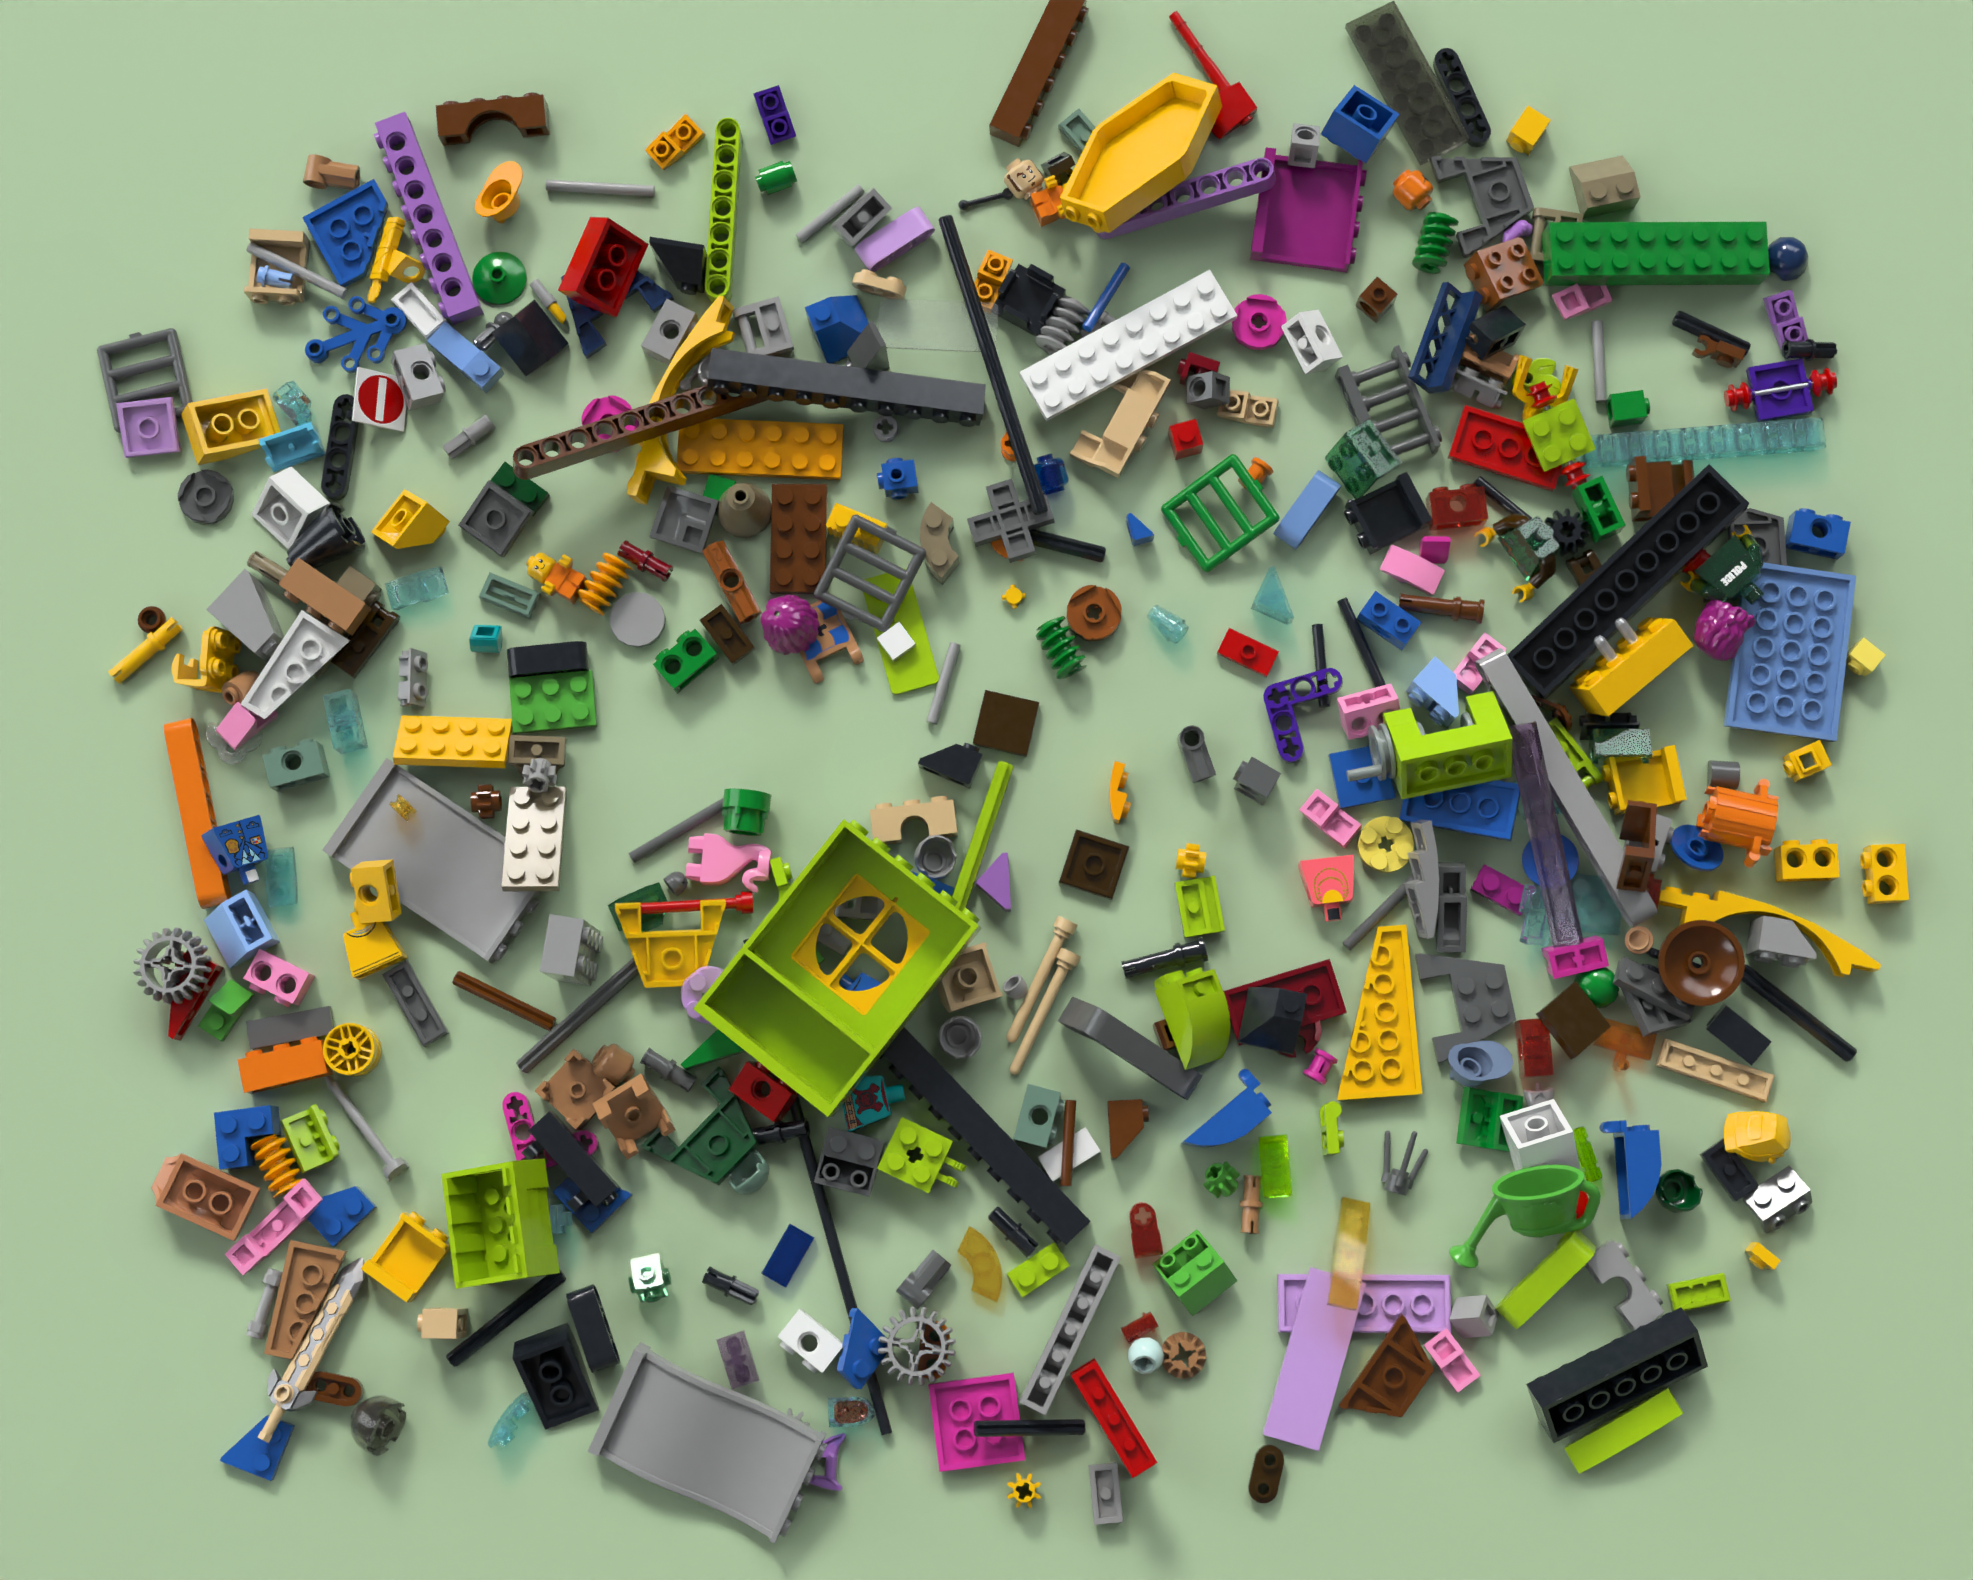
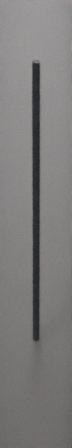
(837, 1258)

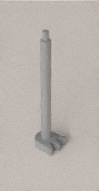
(393, 1166)

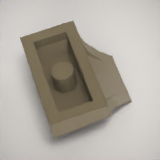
(525, 748)

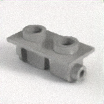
(1489, 390)
(414, 666)

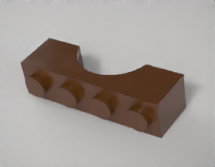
(460, 120)

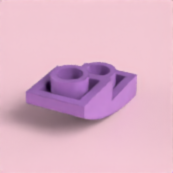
(1784, 317)

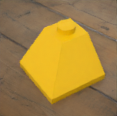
(410, 523)

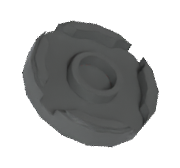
(206, 497)

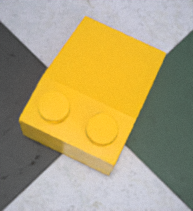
(229, 425)

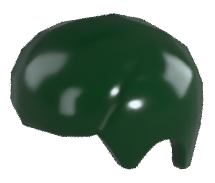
(1678, 1191)

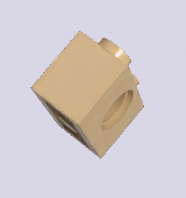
(443, 1323)

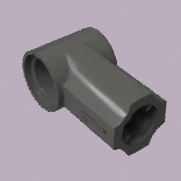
(1196, 756)
(920, 1284)

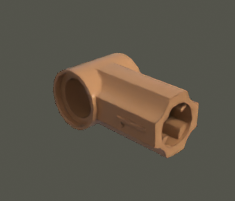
(323, 172)

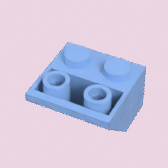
(1436, 691)
(241, 928)

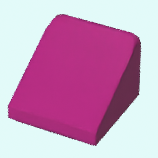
(1435, 549)

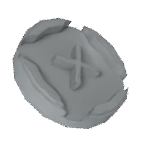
(637, 619)

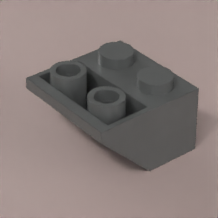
(849, 1161)

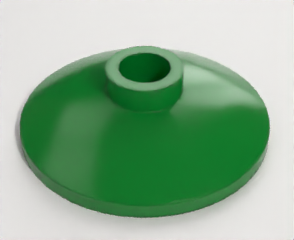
(504, 289)

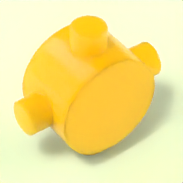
(1013, 596)

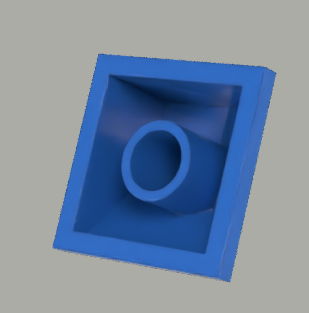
(836, 325)

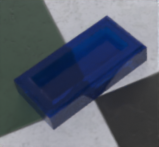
(788, 1255)

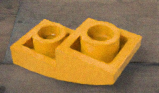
(675, 143)
(991, 276)
(1118, 805)

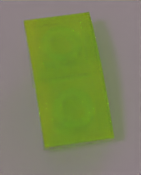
(1275, 1166)

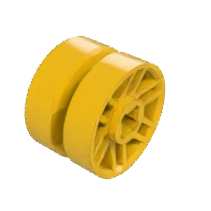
(337, 1048)

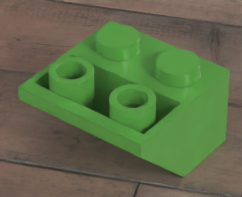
(1195, 1272)

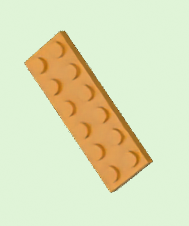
(762, 449)

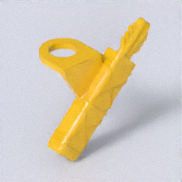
(390, 261)

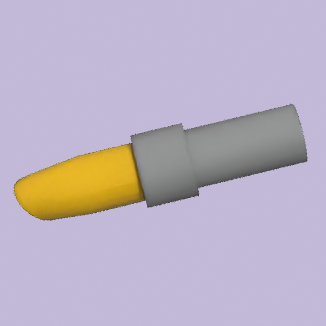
(548, 301)

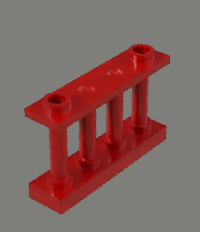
(1113, 1418)

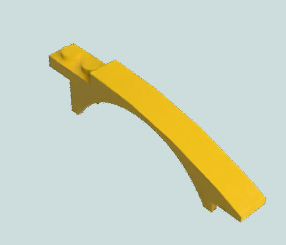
(655, 457)
(1838, 952)

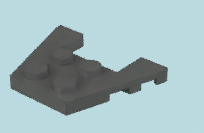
(1497, 193)
(1767, 531)
(1479, 996)

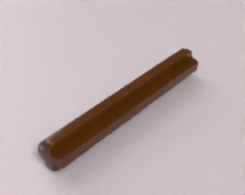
(504, 1001)

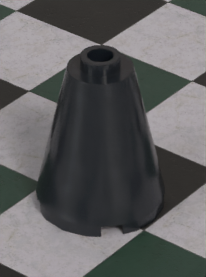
(327, 538)

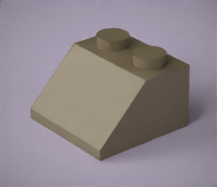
(1604, 186)

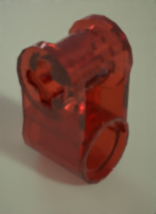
(1145, 1236)

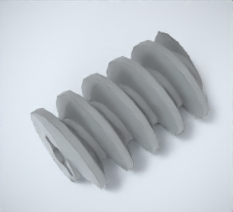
(1061, 325)

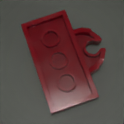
(1322, 1000)

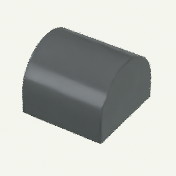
(1723, 774)

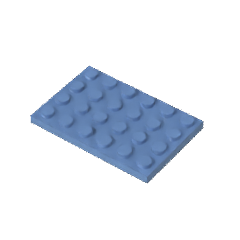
(1794, 655)

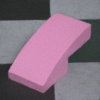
(1580, 300)
(1412, 569)
(1466, 672)
(1330, 818)
(1451, 1360)

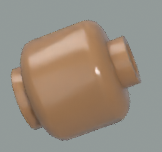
(613, 1064)

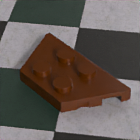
(1391, 1374)

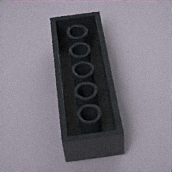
(1617, 1375)

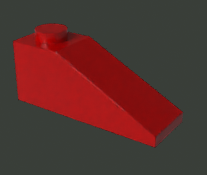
(183, 1014)

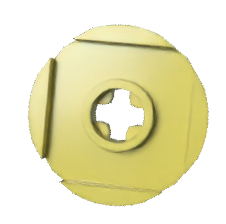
(1378, 858)

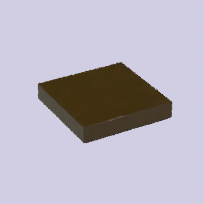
(1005, 723)
(1094, 864)
(1573, 1020)

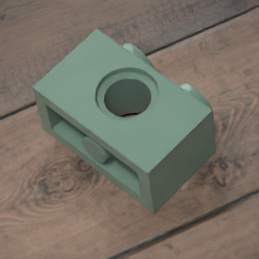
(312, 766)
(1034, 1099)

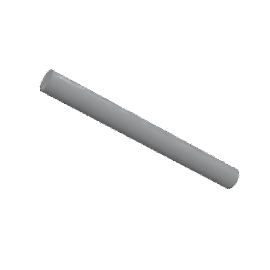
(600, 188)
(296, 270)

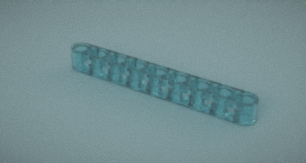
(1707, 442)

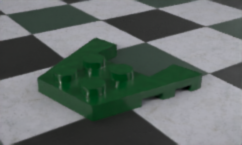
(717, 1143)

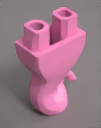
(725, 861)

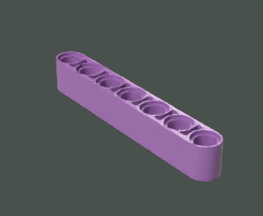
(1198, 200)

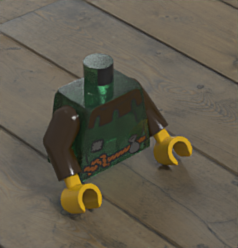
(1530, 547)

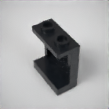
(1387, 514)

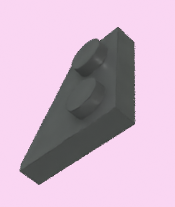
(1650, 1017)

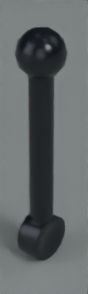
(1006, 194)

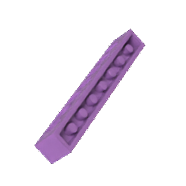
(400, 130)

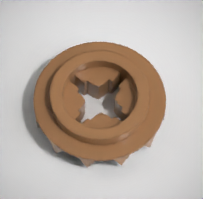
(1188, 1342)

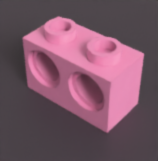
(1366, 709)
(280, 973)

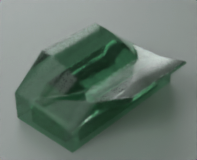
(647, 894)

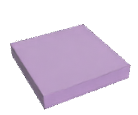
(148, 427)

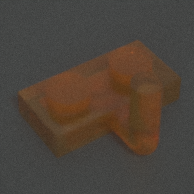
(1625, 1041)

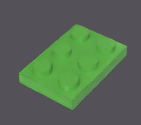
(553, 702)

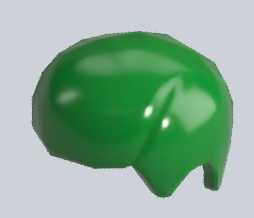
(1598, 986)

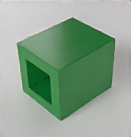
(1627, 408)

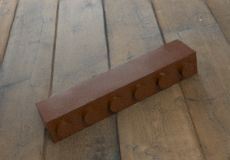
(1036, 70)

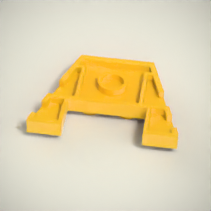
(673, 955)

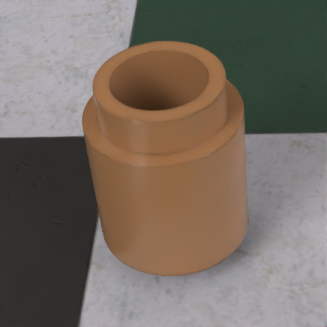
(238, 687)

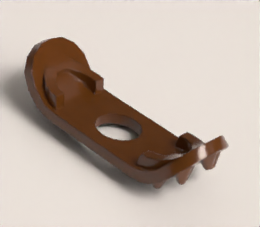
(1558, 711)

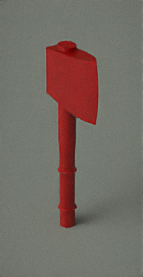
(1236, 103)

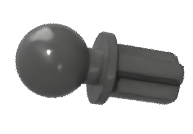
(486, 339)

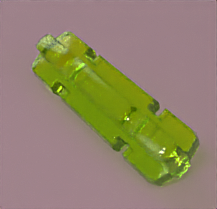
(1586, 1155)

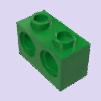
(690, 665)

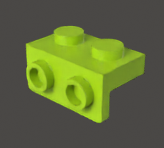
(310, 1138)

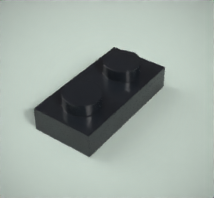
(1729, 1170)

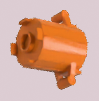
(1740, 819)

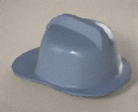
(1479, 1062)

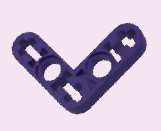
(1285, 708)

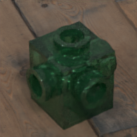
(649, 1278)

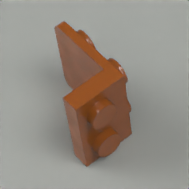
(1502, 272)

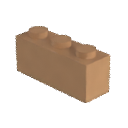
(324, 598)

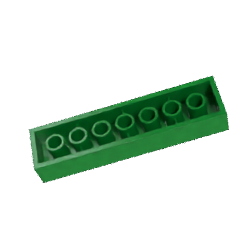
(1655, 253)

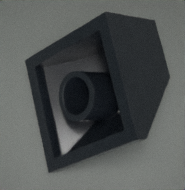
(682, 263)
(1272, 1018)

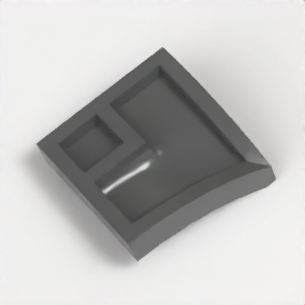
(684, 519)

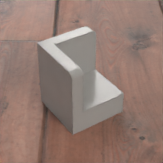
(1474, 1316)

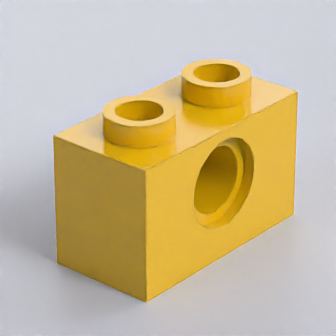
(382, 877)

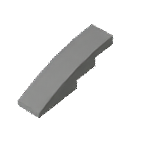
(1424, 889)

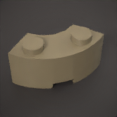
(934, 538)

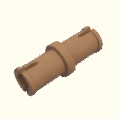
(1251, 1204)

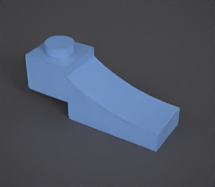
(466, 357)

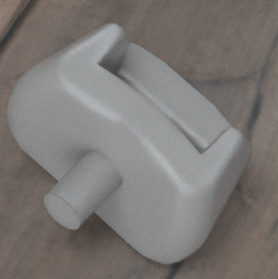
(1538, 1096)

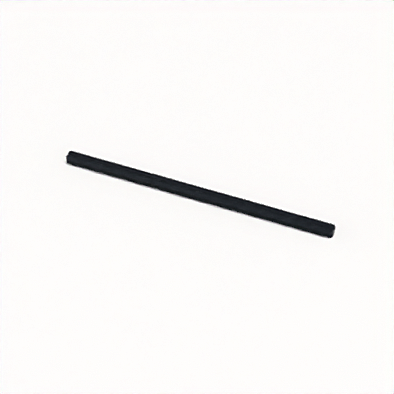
(993, 365)

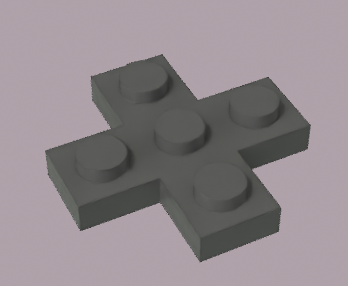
(1008, 521)

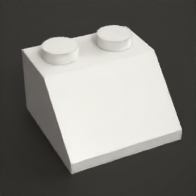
(288, 506)

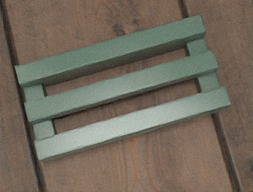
(530, 604)

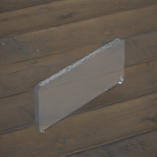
(932, 325)

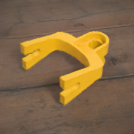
(1520, 393)

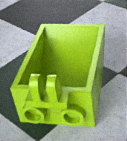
(1195, 1014)

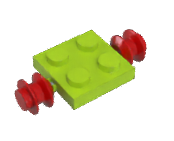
(1558, 434)

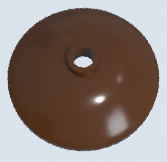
(1720, 965)

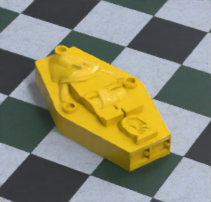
(1141, 152)

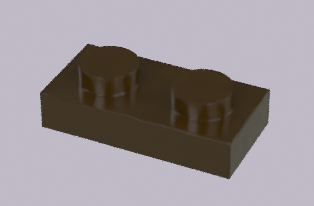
(727, 634)

